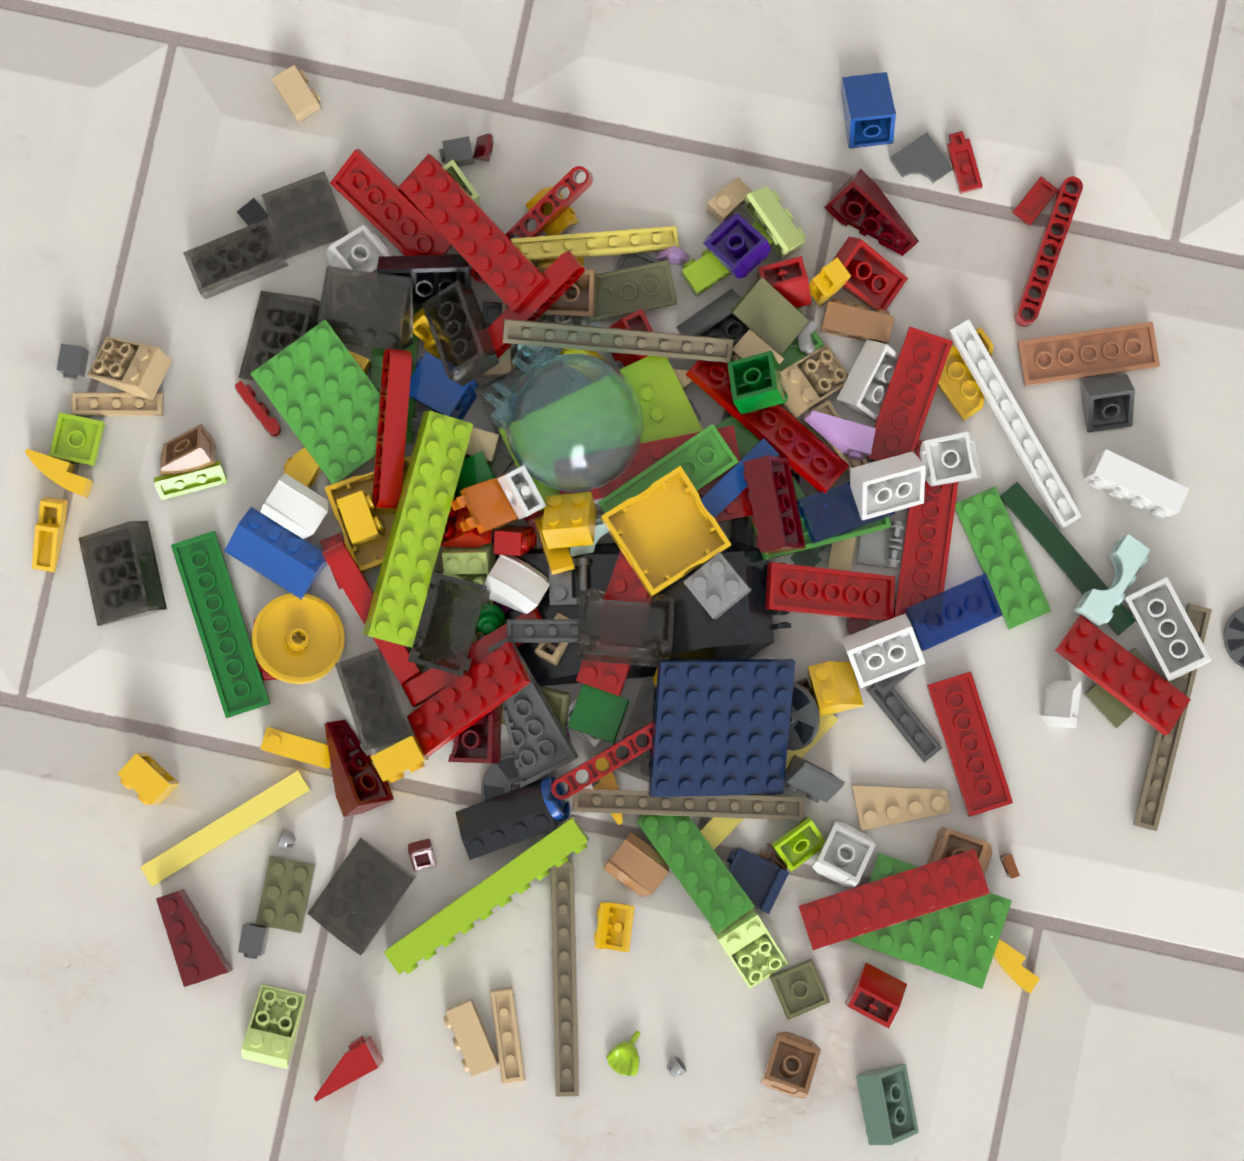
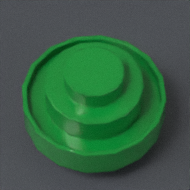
(490, 619)

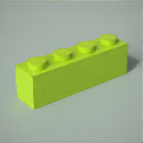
(708, 270)

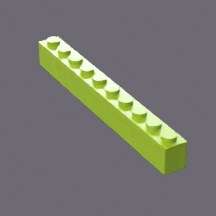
(486, 895)

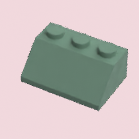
(887, 1104)

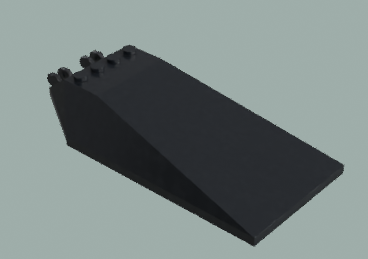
(696, 635)

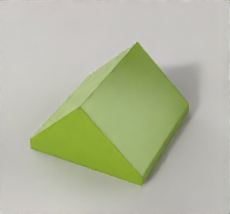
(798, 843)

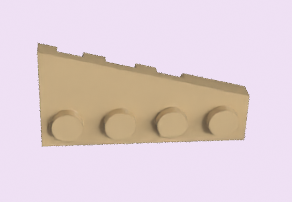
(892, 805)

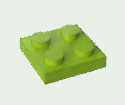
(77, 439)

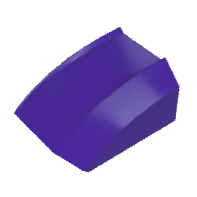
(737, 245)

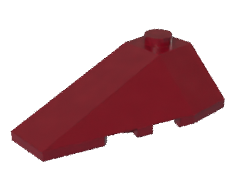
(868, 210)
(354, 776)

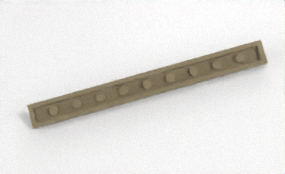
(617, 340)
(1165, 747)
(696, 806)
(564, 980)

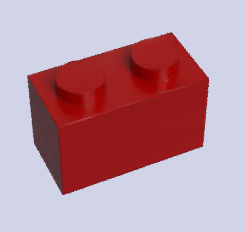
(514, 540)

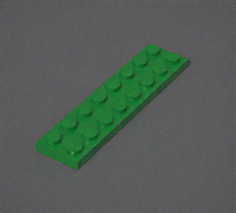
(220, 624)

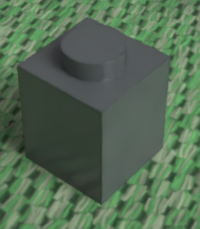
(457, 150)
(72, 361)
(253, 940)

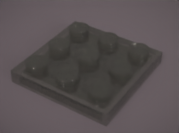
(305, 214)

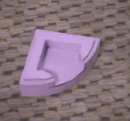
(674, 254)

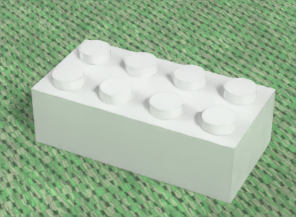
(1136, 484)
(1167, 629)

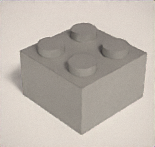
(717, 586)

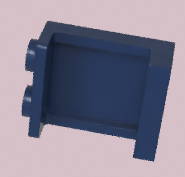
(757, 877)

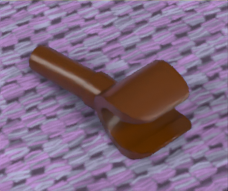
(773, 857)

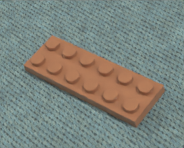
(1088, 354)

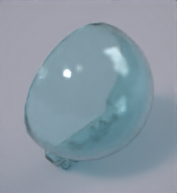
(570, 419)

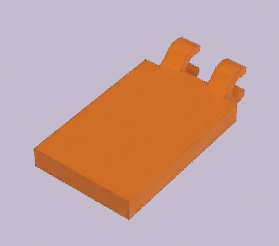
(486, 505)

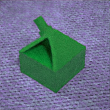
(756, 382)

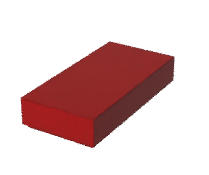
(1035, 201)

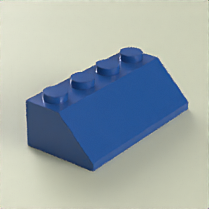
(276, 553)

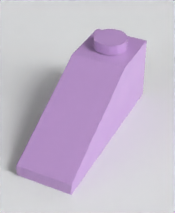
(844, 435)

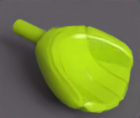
(625, 1057)

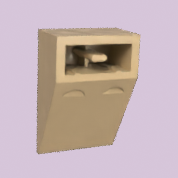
(130, 367)
(812, 381)

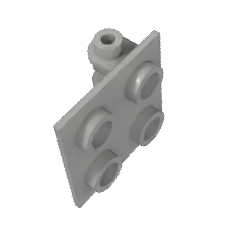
(883, 546)

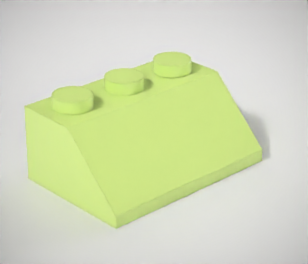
(775, 221)

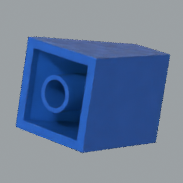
(868, 110)
(437, 392)

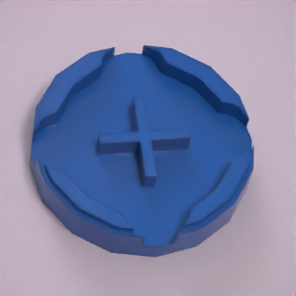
(557, 807)

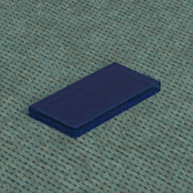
(832, 513)
(953, 612)

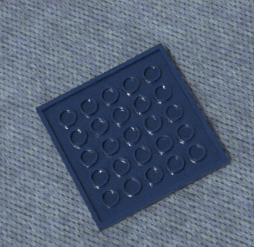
(721, 727)

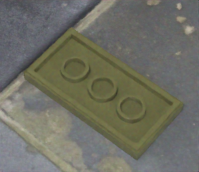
(634, 289)

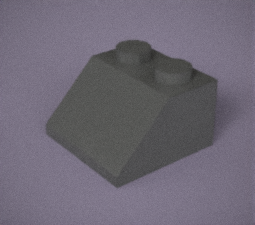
(1108, 402)
(811, 779)

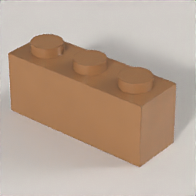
(857, 322)

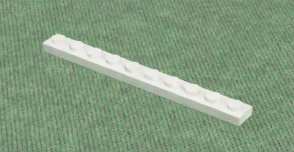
(1014, 424)

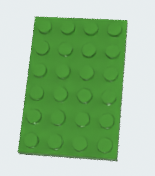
(324, 400)
(947, 941)

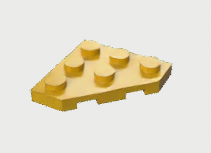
(959, 384)

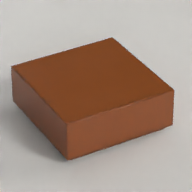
(1009, 865)

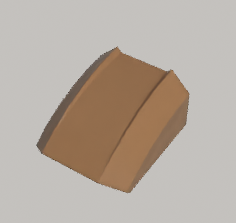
(188, 452)
(952, 843)
(637, 865)
(791, 1065)

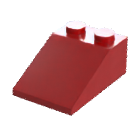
(872, 276)
(357, 1061)

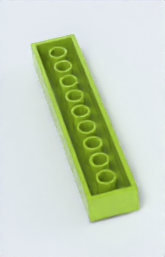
(418, 528)

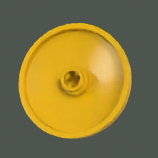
(298, 638)

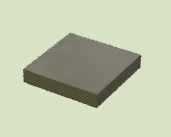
(799, 989)

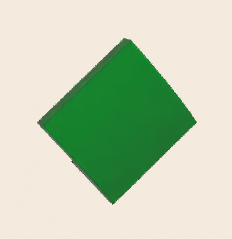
(474, 471)
(598, 713)

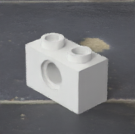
(521, 492)

